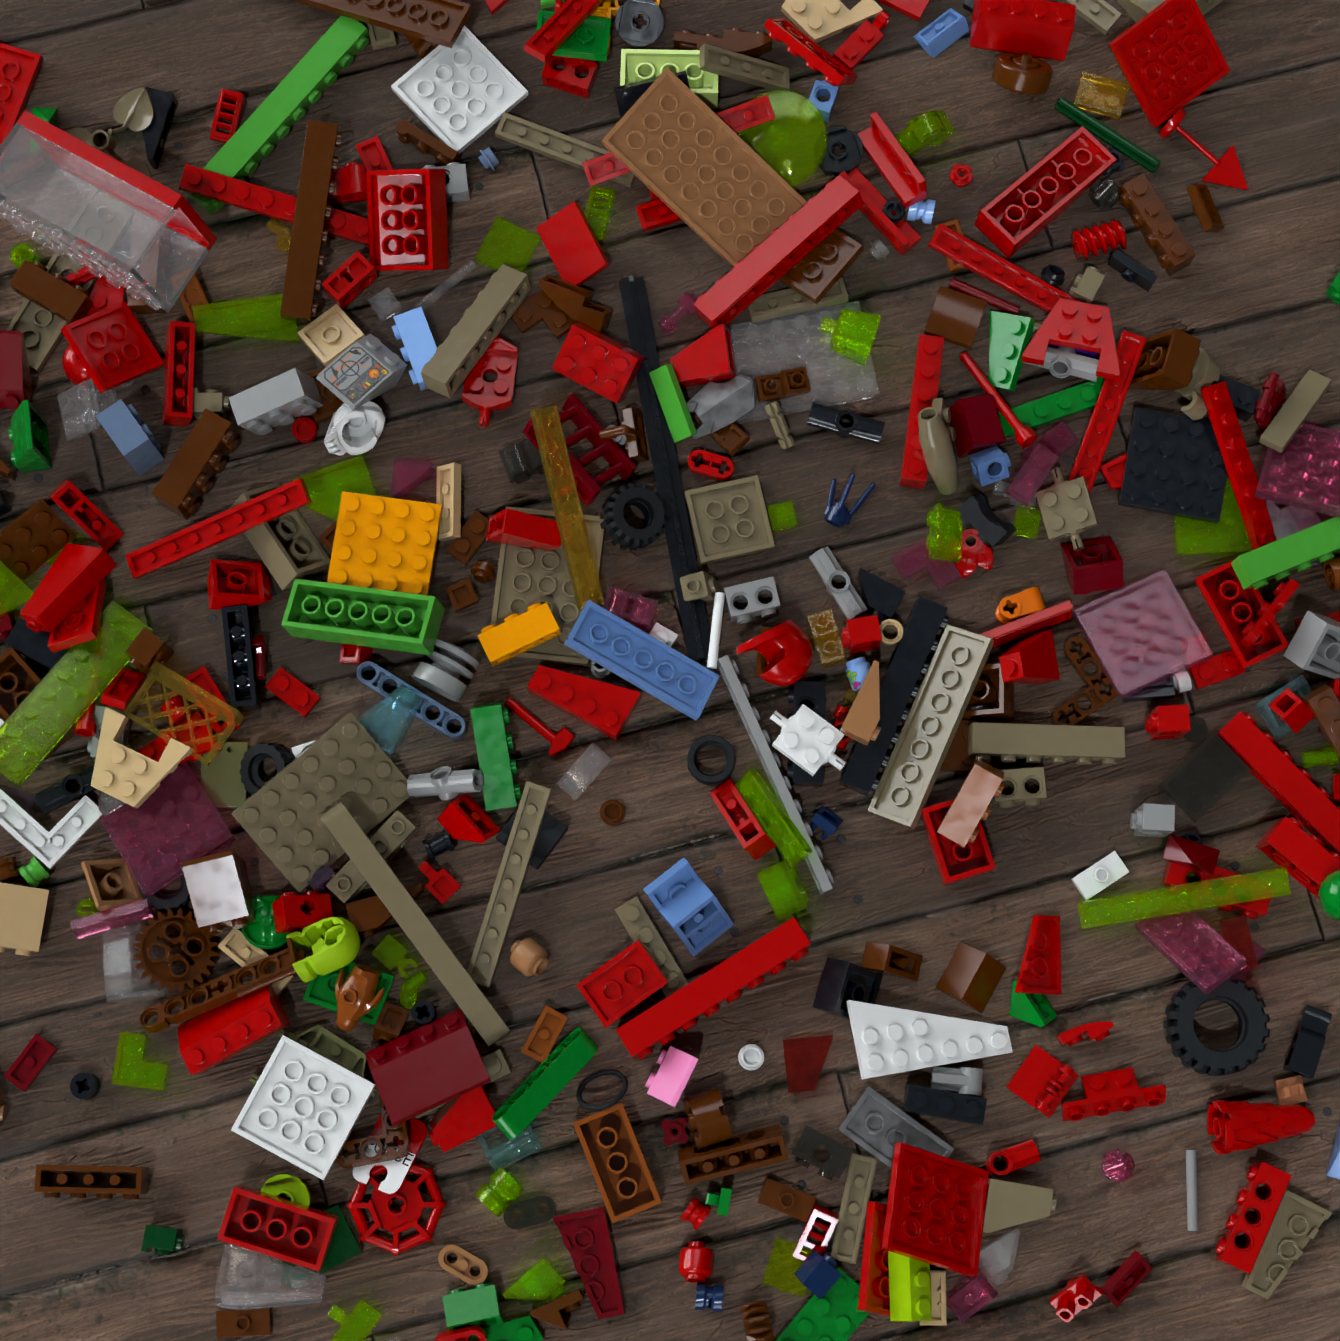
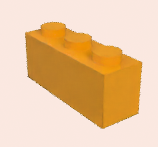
(518, 633)

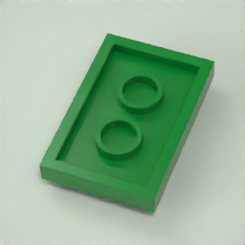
(586, 42)
(322, 992)

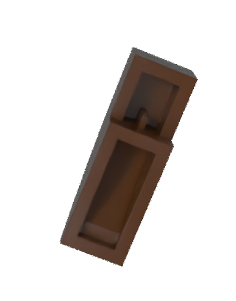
(576, 302)

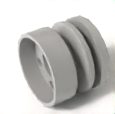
(444, 672)

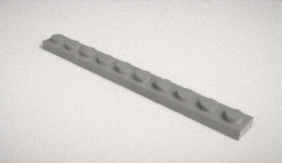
(770, 764)

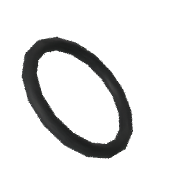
(609, 1103)

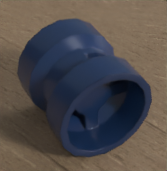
(709, 1297)

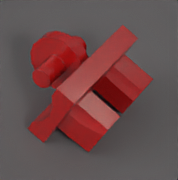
(1076, 1296)

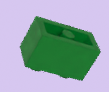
(473, 1307)

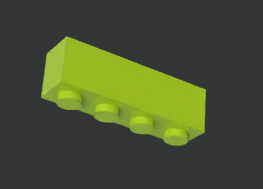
(909, 1289)

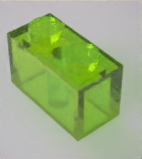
(782, 891)

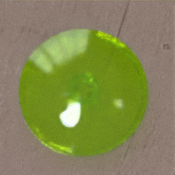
(792, 141)

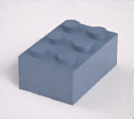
(131, 436)

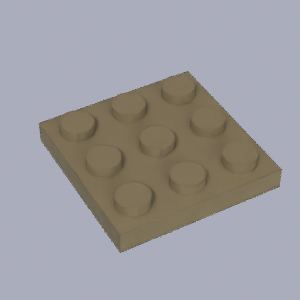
(729, 519)

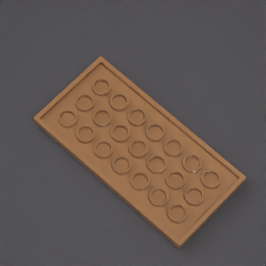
(701, 169)

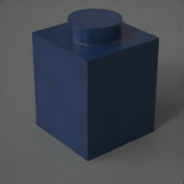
(818, 1273)

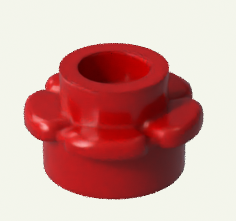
(960, 181)

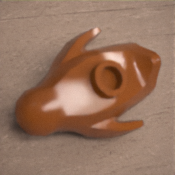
(356, 995)

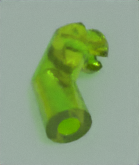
(408, 991)

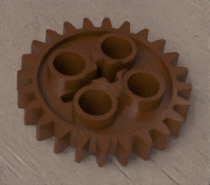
(160, 970)

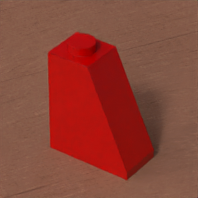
(706, 359)
(523, 530)
(1031, 660)
(462, 1119)

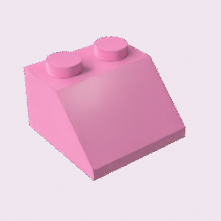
(672, 1076)

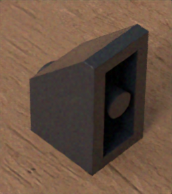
(879, 595)

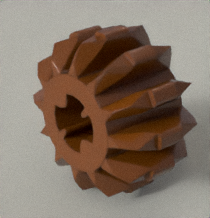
(757, 1321)

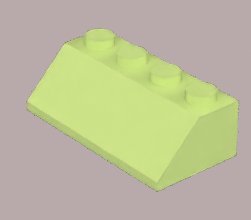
(650, 63)

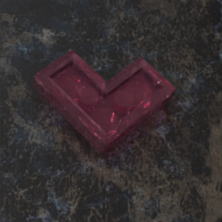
(917, 558)

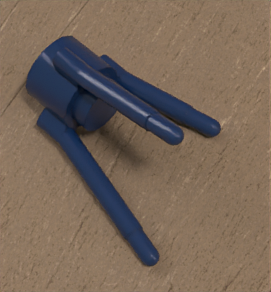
(837, 514)

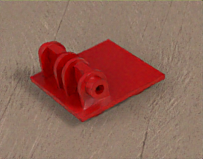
(1042, 1081)

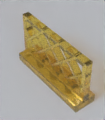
(189, 692)

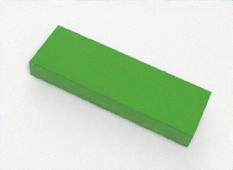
(673, 403)

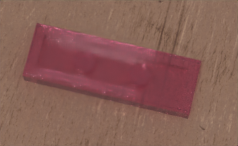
(111, 919)

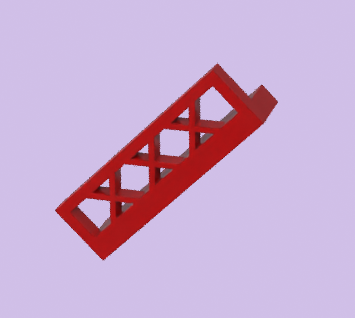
(893, 162)
(899, 235)

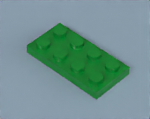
(828, 1318)

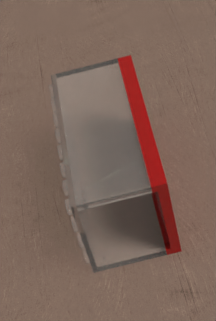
(100, 212)

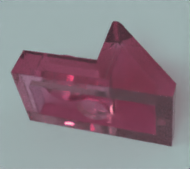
(971, 1297)

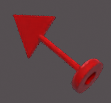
(1225, 171)

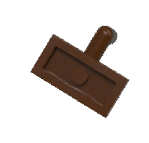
(633, 429)

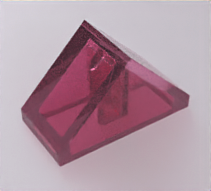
(408, 475)

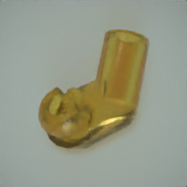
(283, 234)

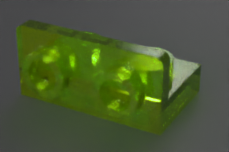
(945, 534)

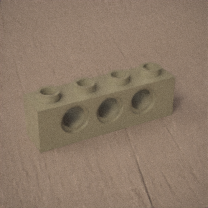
(388, 842)

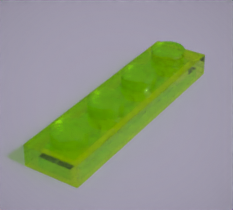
(773, 817)

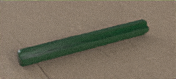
(1107, 135)

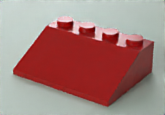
(407, 219)

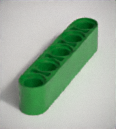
(545, 1083)

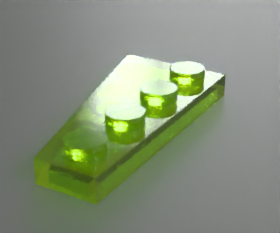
(246, 318)

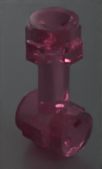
(686, 302)

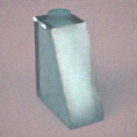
(391, 718)

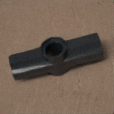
(862, 427)
(60, 794)

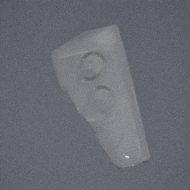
(120, 976)
(258, 1281)

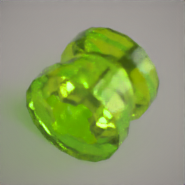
(25, 250)

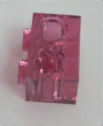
(631, 607)

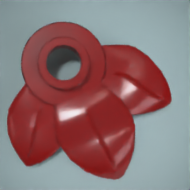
(974, 555)

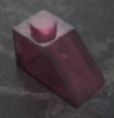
(1032, 474)

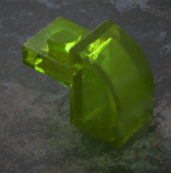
(925, 130)

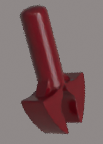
(261, 655)

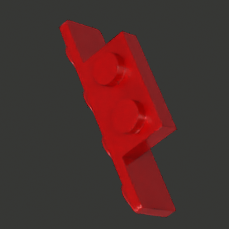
(1112, 1093)

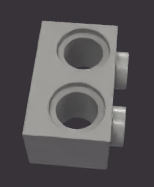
(749, 593)

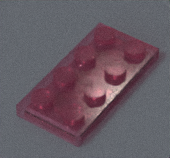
(1193, 948)

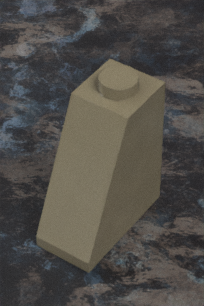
(1015, 1204)

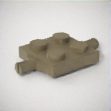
(1067, 509)

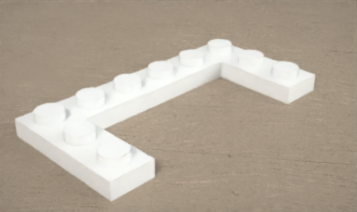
(45, 845)

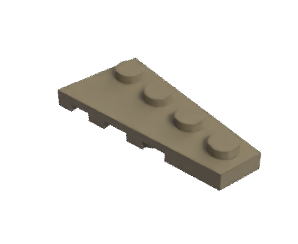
(1290, 1231)

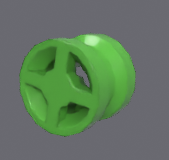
(34, 872)

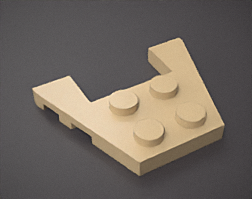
(827, 17)
(126, 772)

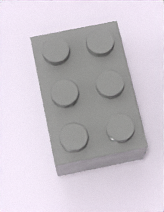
(276, 402)

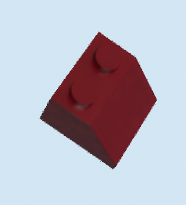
(1094, 567)

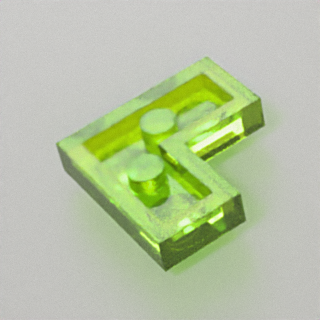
(132, 1069)

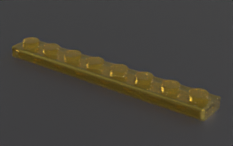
(566, 505)

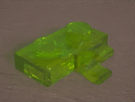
(357, 1324)

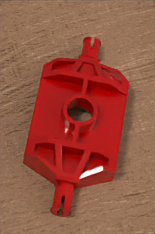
(494, 396)

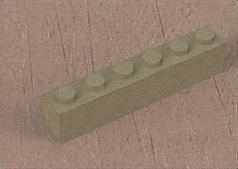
(475, 331)
(1046, 742)

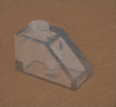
(999, 1256)

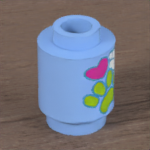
(857, 671)

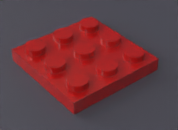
(112, 347)

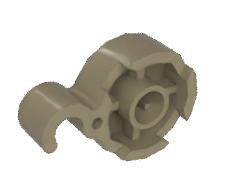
(1204, 372)

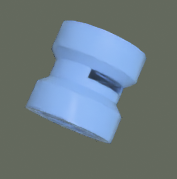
(922, 210)

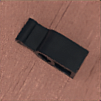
(1308, 1042)

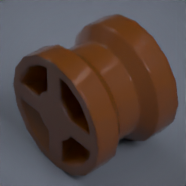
(8, 870)

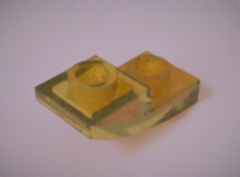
(826, 638)

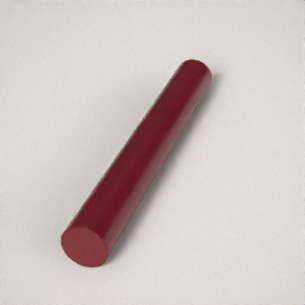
(991, 300)

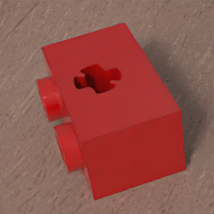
(289, 907)

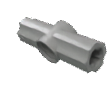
(1066, 362)
(829, 570)
(445, 783)

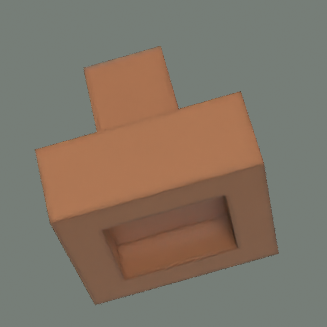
(1290, 1090)

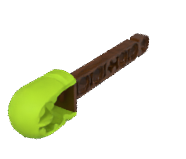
(333, 944)

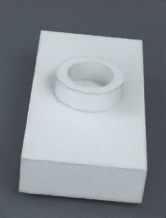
(1100, 875)

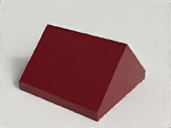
(976, 424)

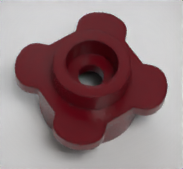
(668, 1127)

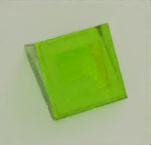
(1027, 521)

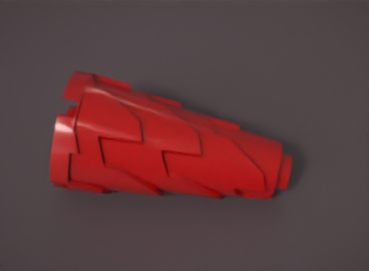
(1245, 1124)

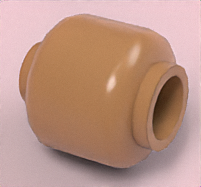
(528, 957)

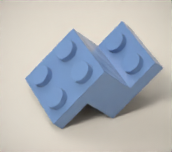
(688, 906)

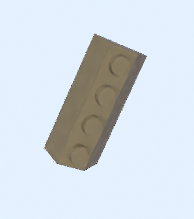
(285, 544)

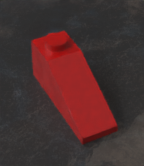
(86, 514)
(742, 820)

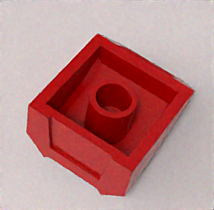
(237, 584)

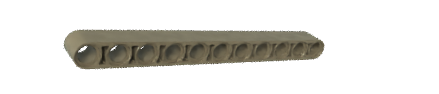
(414, 924)

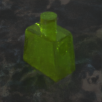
(852, 334)

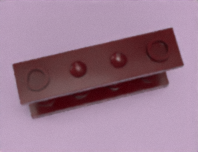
(589, 428)

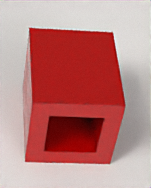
(1291, 710)

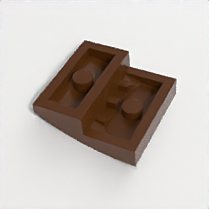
(955, 317)

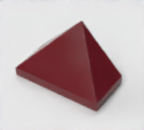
(1190, 854)

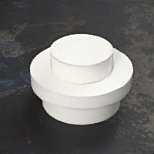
(751, 1057)

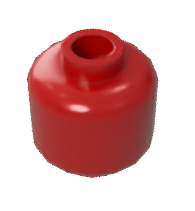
(696, 1262)

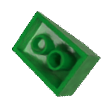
(29, 439)

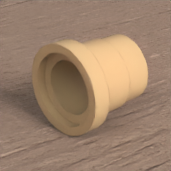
(894, 625)

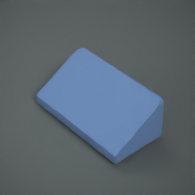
(942, 32)

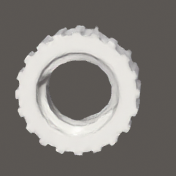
(1182, 681)

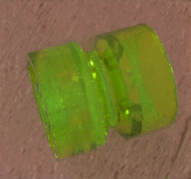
(499, 1191)

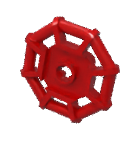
(404, 1220)

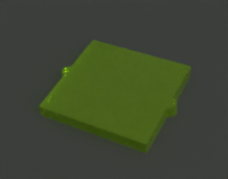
(783, 1266)

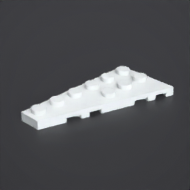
(908, 1040)

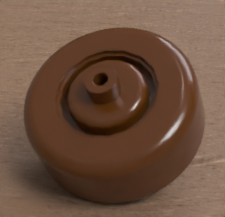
(1022, 73)

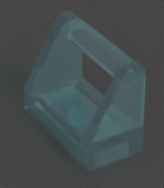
(1298, 684)
(511, 1150)

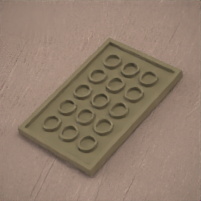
(543, 576)
(336, 768)

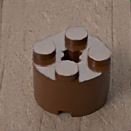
(707, 1118)

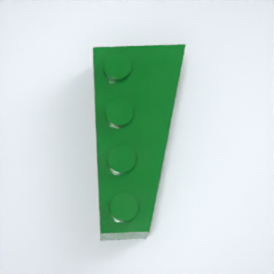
(494, 755)

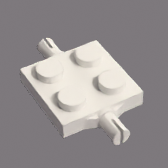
(808, 740)

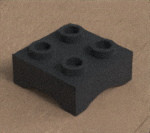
(991, 529)
(549, 836)

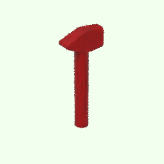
(558, 742)

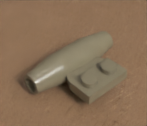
(937, 447)

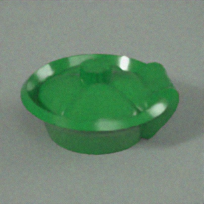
(262, 931)

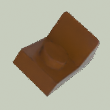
(551, 1311)

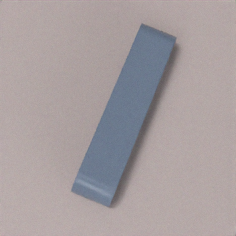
(440, 724)

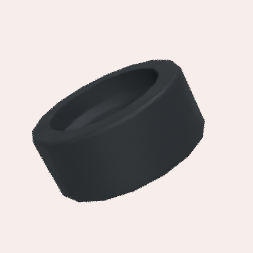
(707, 741)

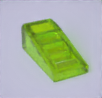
(599, 226)

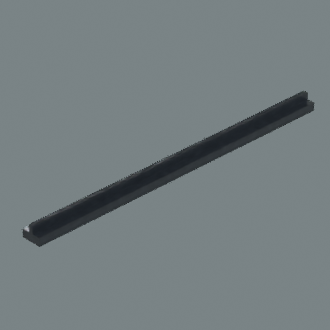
(665, 467)

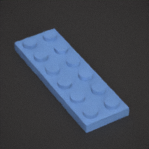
(642, 660)

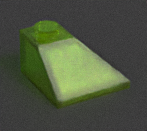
(538, 1283)

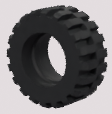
(1251, 1028)

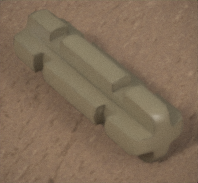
(779, 425)

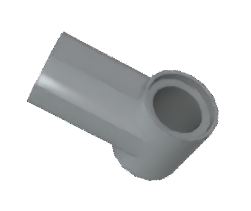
(962, 1080)

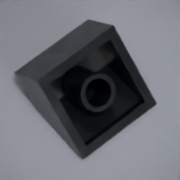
(845, 982)

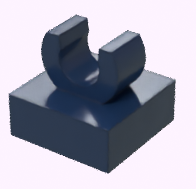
(827, 821)

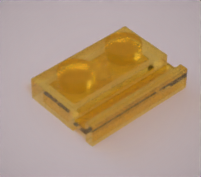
(1101, 95)

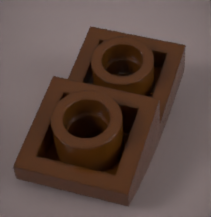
(782, 385)

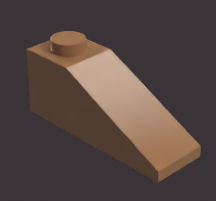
(865, 711)

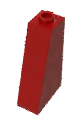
(66, 585)

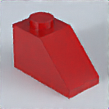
(467, 820)

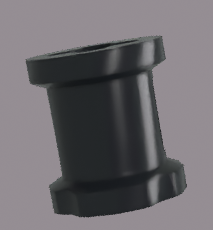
(438, 845)
(423, 1004)

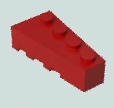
(587, 700)

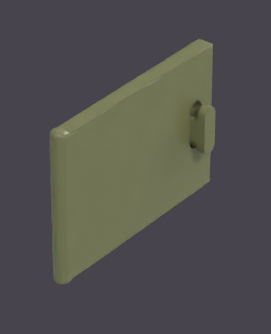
(223, 776)

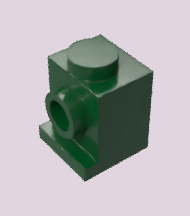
(163, 1239)

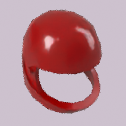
(786, 653)

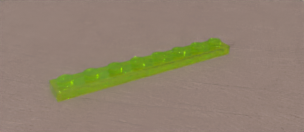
(1184, 898)

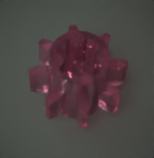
(1117, 1165)

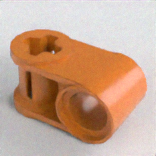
(1023, 604)

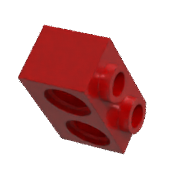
(567, 78)
(349, 280)
(861, 634)
(1168, 722)

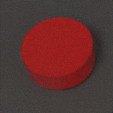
(304, 430)

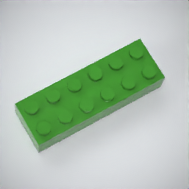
(363, 616)

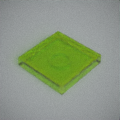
(507, 246)

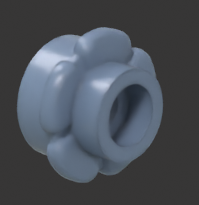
(488, 159)

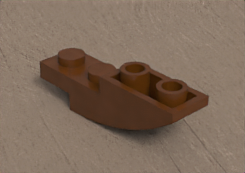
(734, 40)

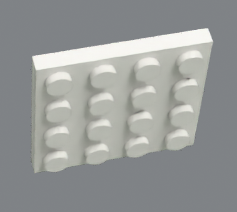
(459, 91)
(303, 1107)

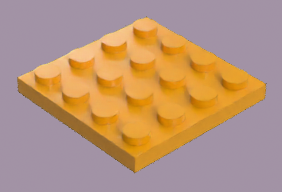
(384, 543)

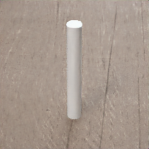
(715, 630)

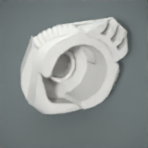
(355, 429)

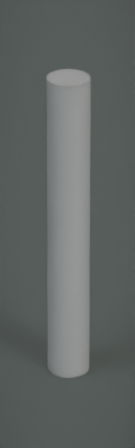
(1191, 1188)

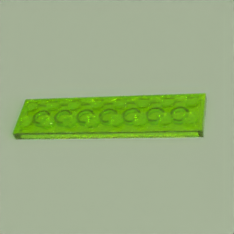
(66, 693)

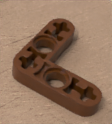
(1092, 691)
(389, 1136)

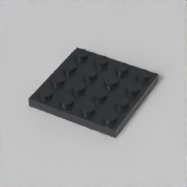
(1173, 467)

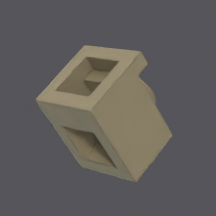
(1087, 285)
(211, 400)

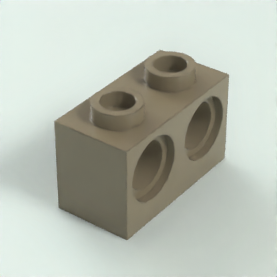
(1016, 780)

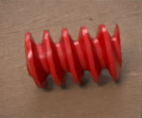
(1098, 238)

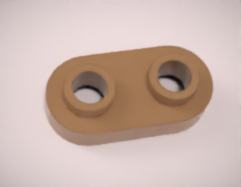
(463, 1265)

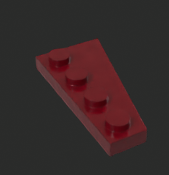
(592, 1251)

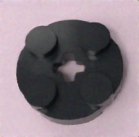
(628, 30)
(850, 158)

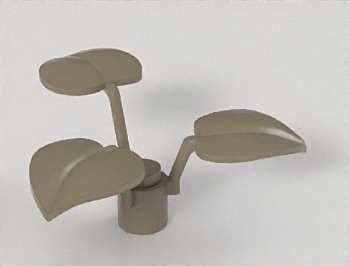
(133, 111)

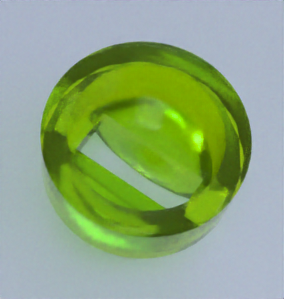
(86, 903)

